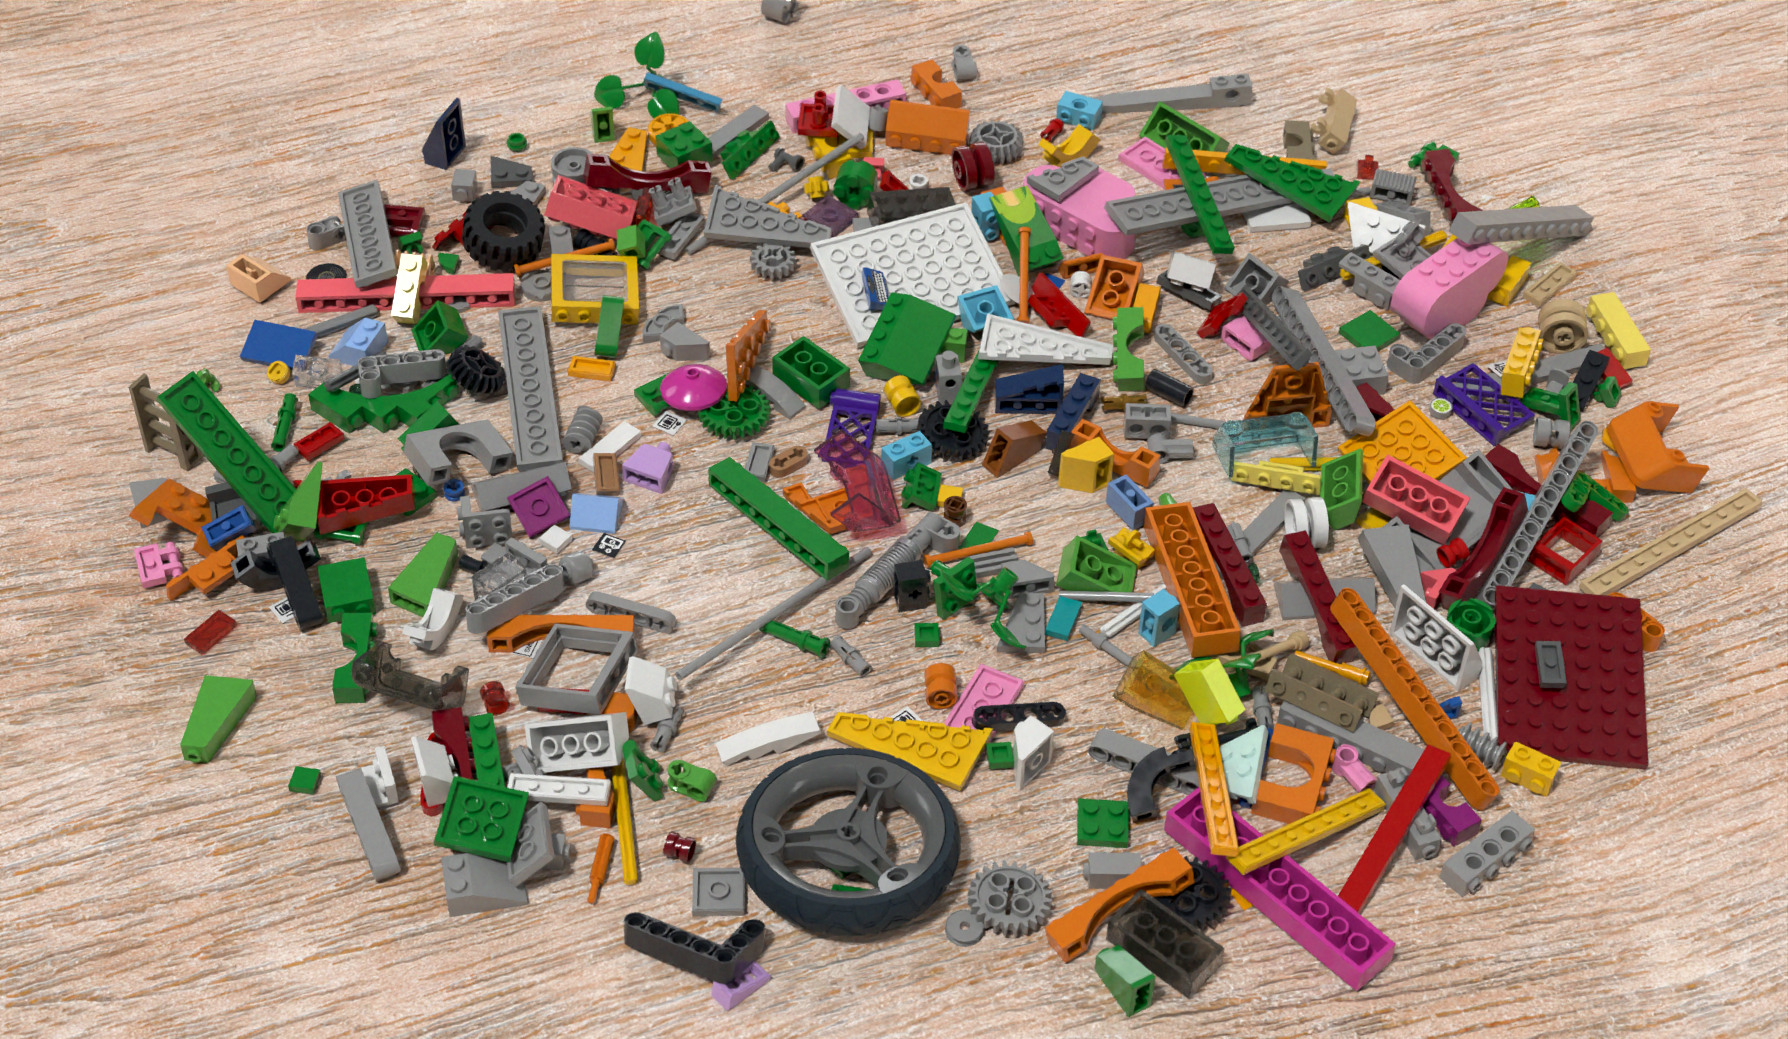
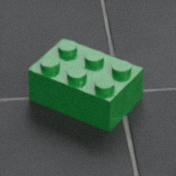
(810, 371)

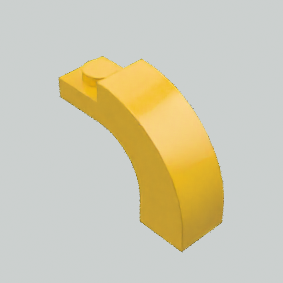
(1077, 145)

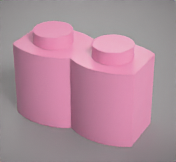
(1245, 338)

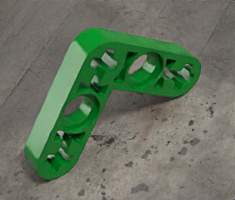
(1583, 488)

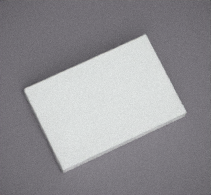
(850, 115)
(1277, 218)

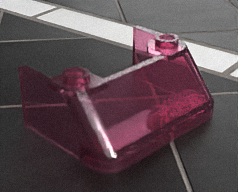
(866, 483)

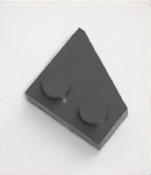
(509, 173)

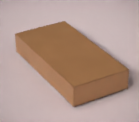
(606, 474)

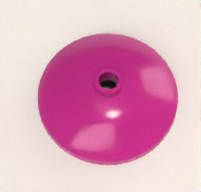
(693, 387)

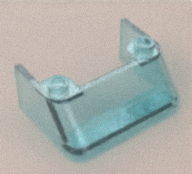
(1262, 433)

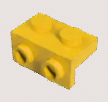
(1530, 769)

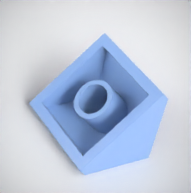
(595, 512)

